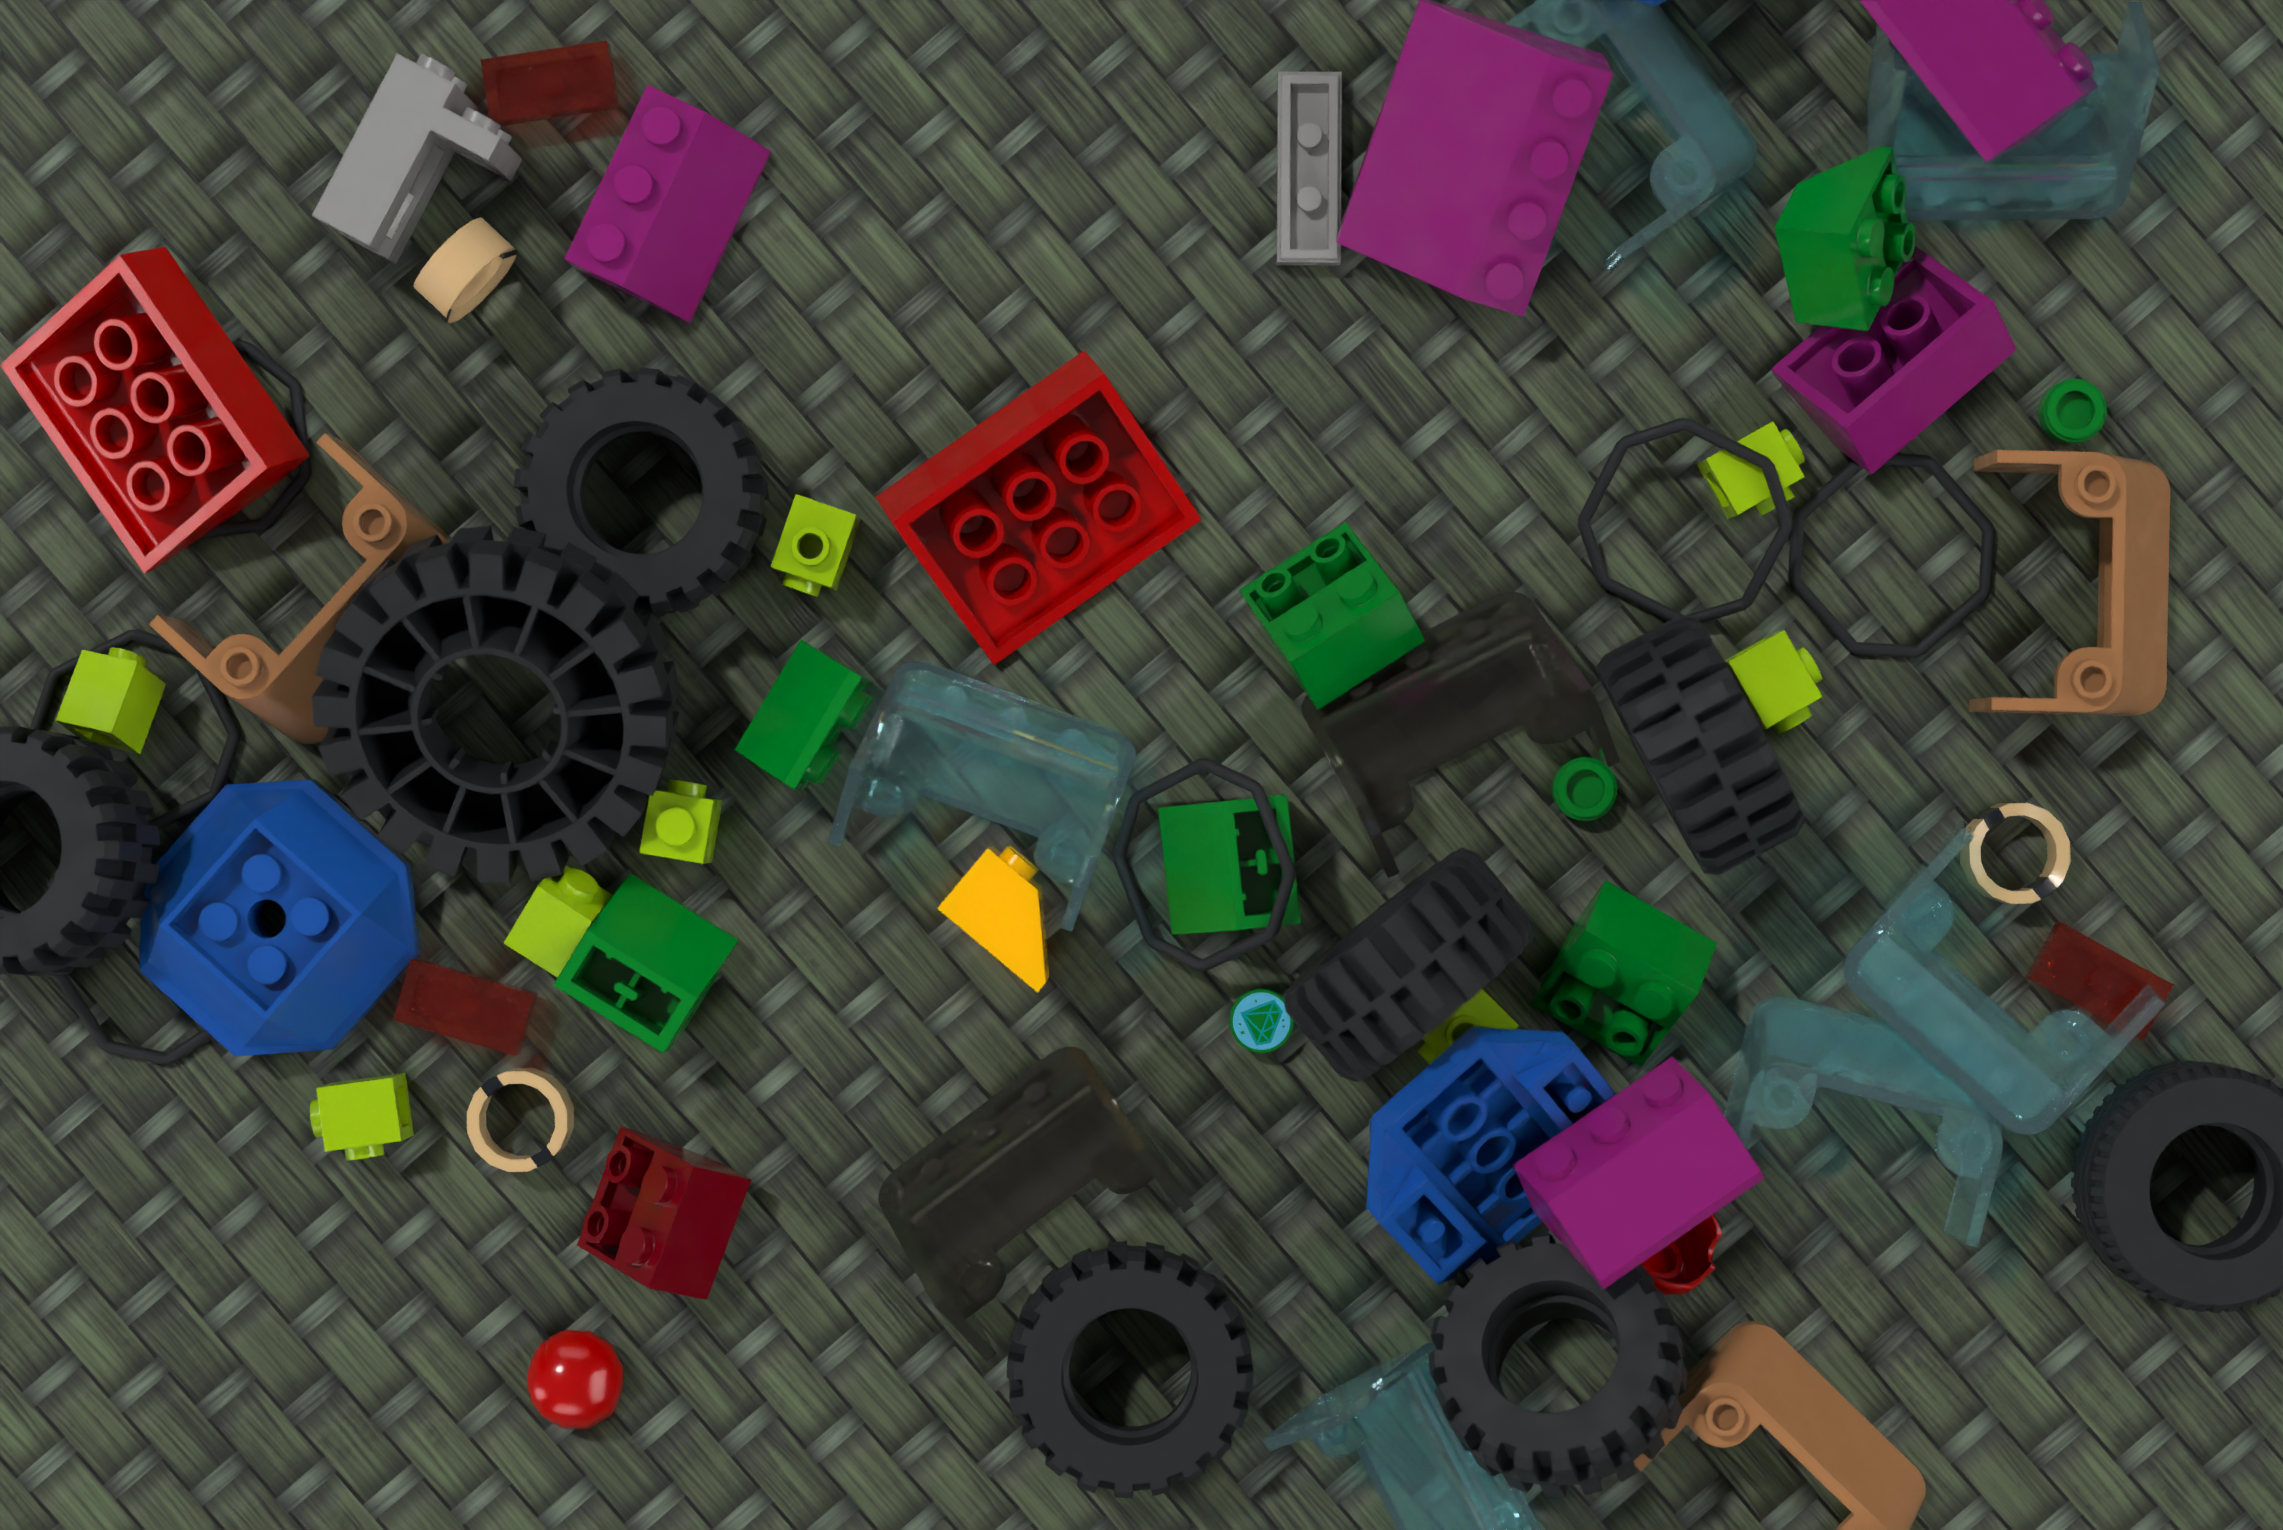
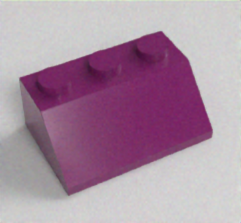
(668, 204)
(1914, 363)
(1637, 1172)

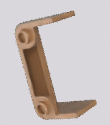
(2130, 661)
(281, 686)
(1764, 1381)

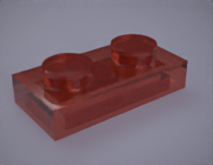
(550, 83)
(2092, 975)
(465, 1006)

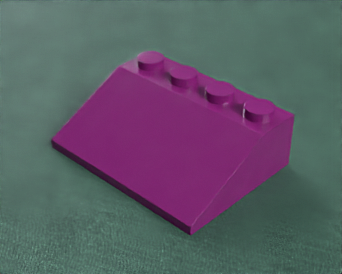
(1989, 64)
(1474, 155)

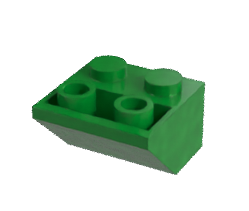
(1845, 241)
(1332, 615)
(804, 718)
(1224, 865)
(646, 963)
(1625, 973)

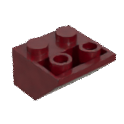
(663, 1214)

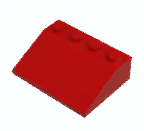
(153, 406)
(1039, 507)

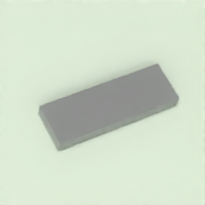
(1309, 168)

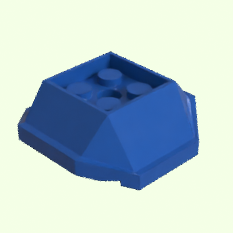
(343, 931)
(1451, 1139)

